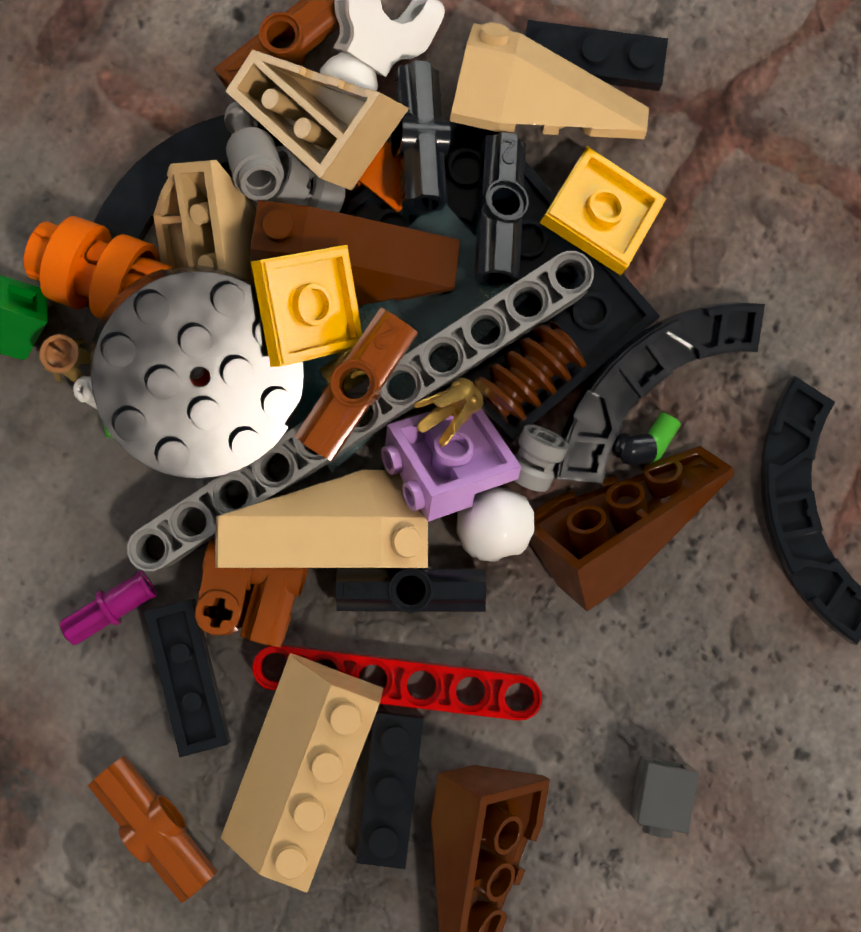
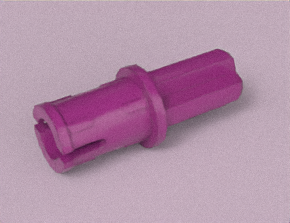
(107, 608)

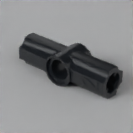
(421, 139)
(499, 234)
(377, 590)

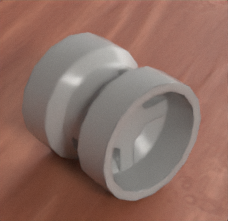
(538, 455)

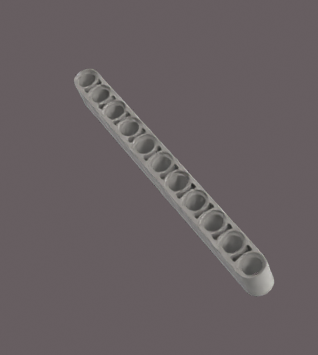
(303, 462)

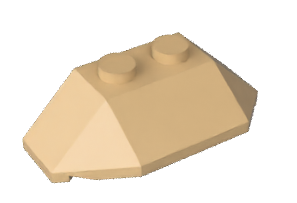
(204, 219)

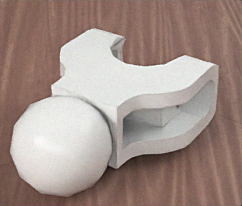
(374, 43)

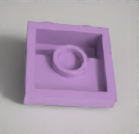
(448, 476)

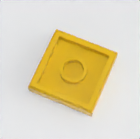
(603, 210)
(307, 304)

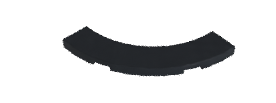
(135, 196)
(639, 368)
(793, 512)

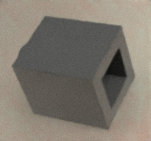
(664, 796)

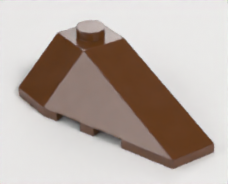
(383, 257)
(610, 534)
(478, 840)

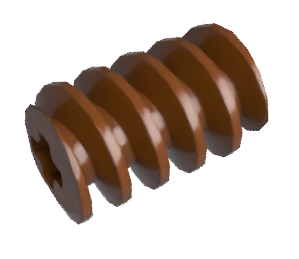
(530, 371)

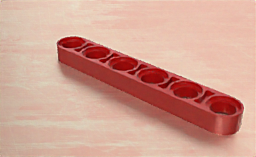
(399, 671)

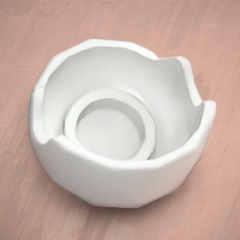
(496, 524)

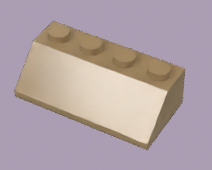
(300, 770)

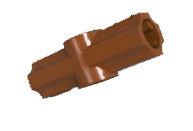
(305, 23)
(376, 355)
(272, 603)
(152, 829)

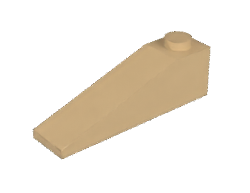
(518, 81)
(328, 525)

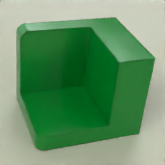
(21, 317)

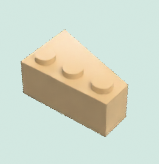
(316, 115)

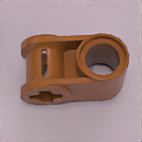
(220, 584)

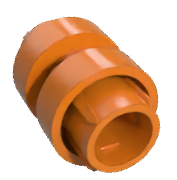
(84, 265)

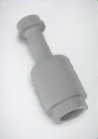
(252, 155)

